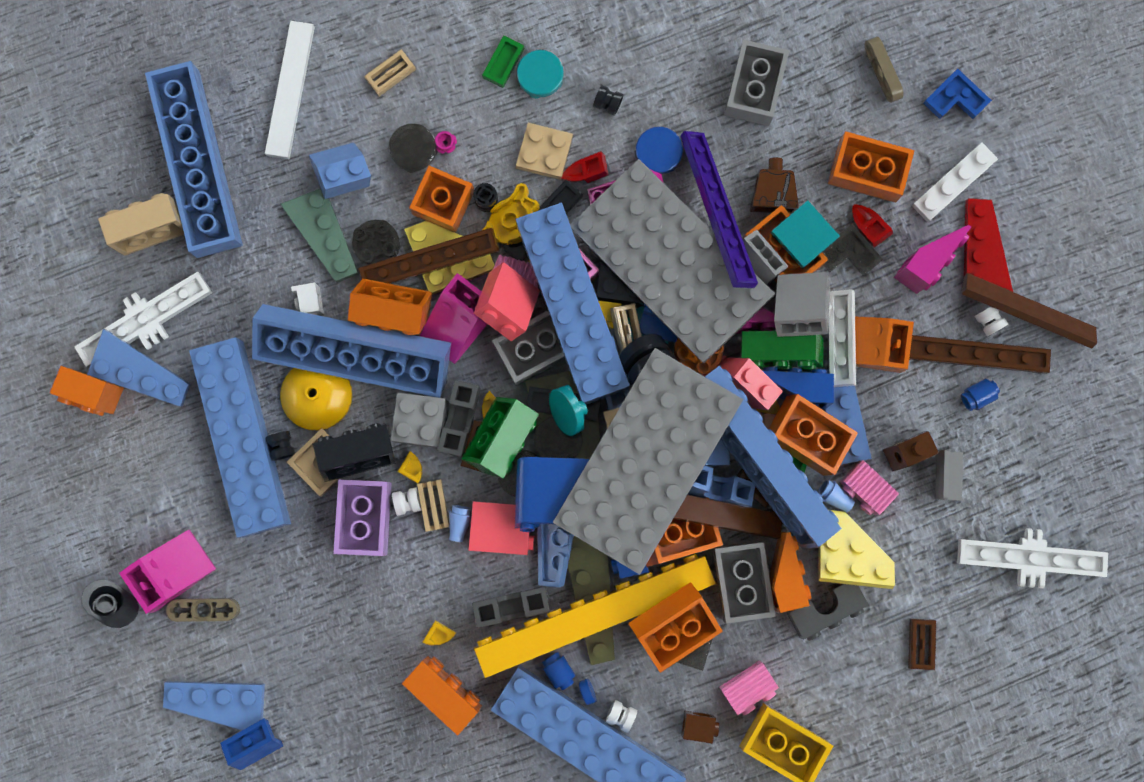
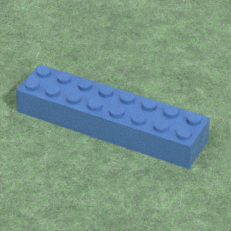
(193, 159)
(572, 304)
(350, 350)
(239, 437)
(774, 473)
(578, 733)

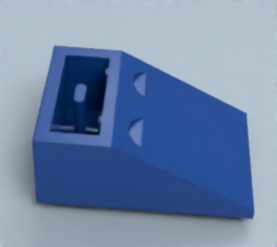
(814, 386)

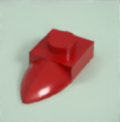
(587, 169)
(871, 225)

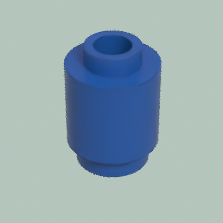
(980, 394)
(558, 671)

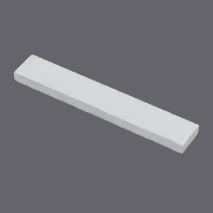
(289, 90)

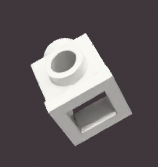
(308, 299)

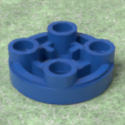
(659, 149)

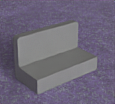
(949, 475)

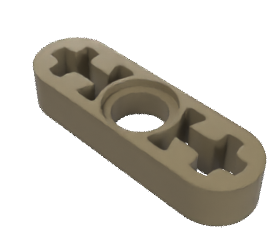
(884, 69)
(185, 603)

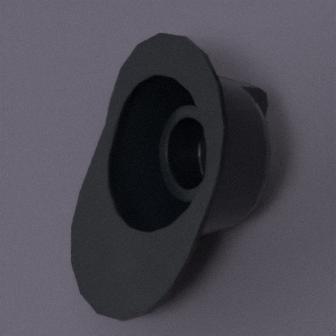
(109, 603)

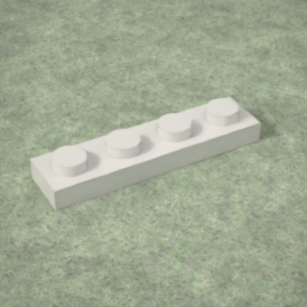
(954, 182)
(842, 338)

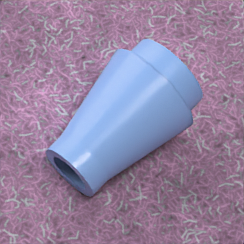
(835, 496)
(458, 522)

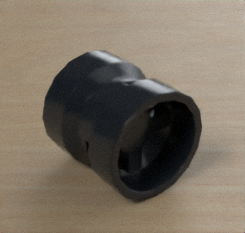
(608, 100)
(488, 200)
(280, 445)

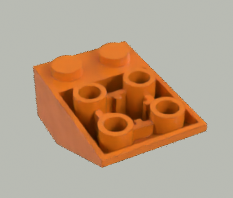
(883, 343)
(786, 576)

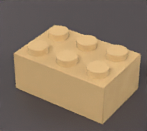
(142, 224)

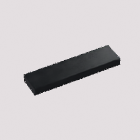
(564, 194)

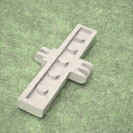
(146, 317)
(1032, 558)

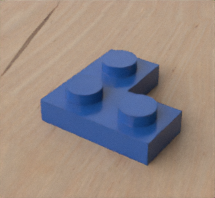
(960, 91)

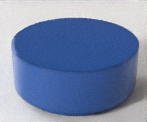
(587, 691)

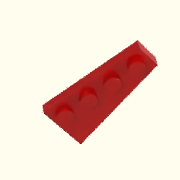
(984, 249)

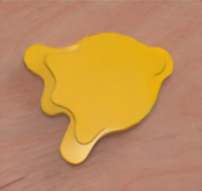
(507, 211)

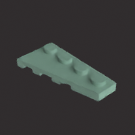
(322, 231)

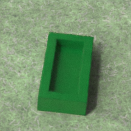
(503, 61)

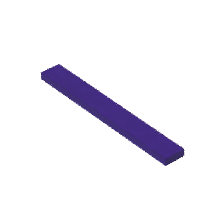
(719, 210)

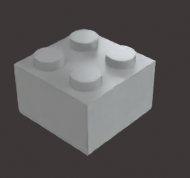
(418, 420)

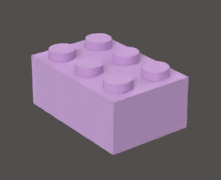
(362, 517)

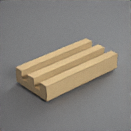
(395, 79)
(626, 327)
(429, 485)

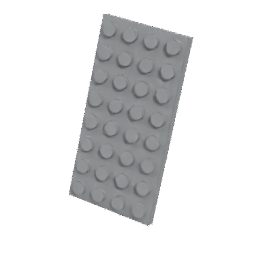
(668, 260)
(647, 461)

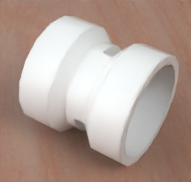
(988, 315)
(406, 501)
(626, 719)

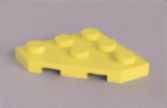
(429, 234)
(854, 558)

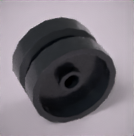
(638, 352)

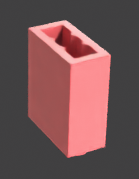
(507, 301)
(752, 381)
(495, 530)

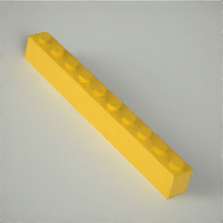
(589, 617)

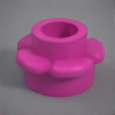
(445, 136)

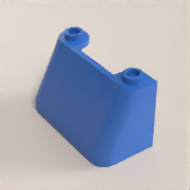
(543, 488)

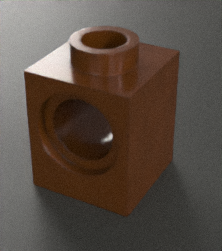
(699, 727)

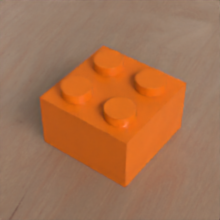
(442, 199)
(86, 391)

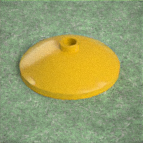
(323, 409)

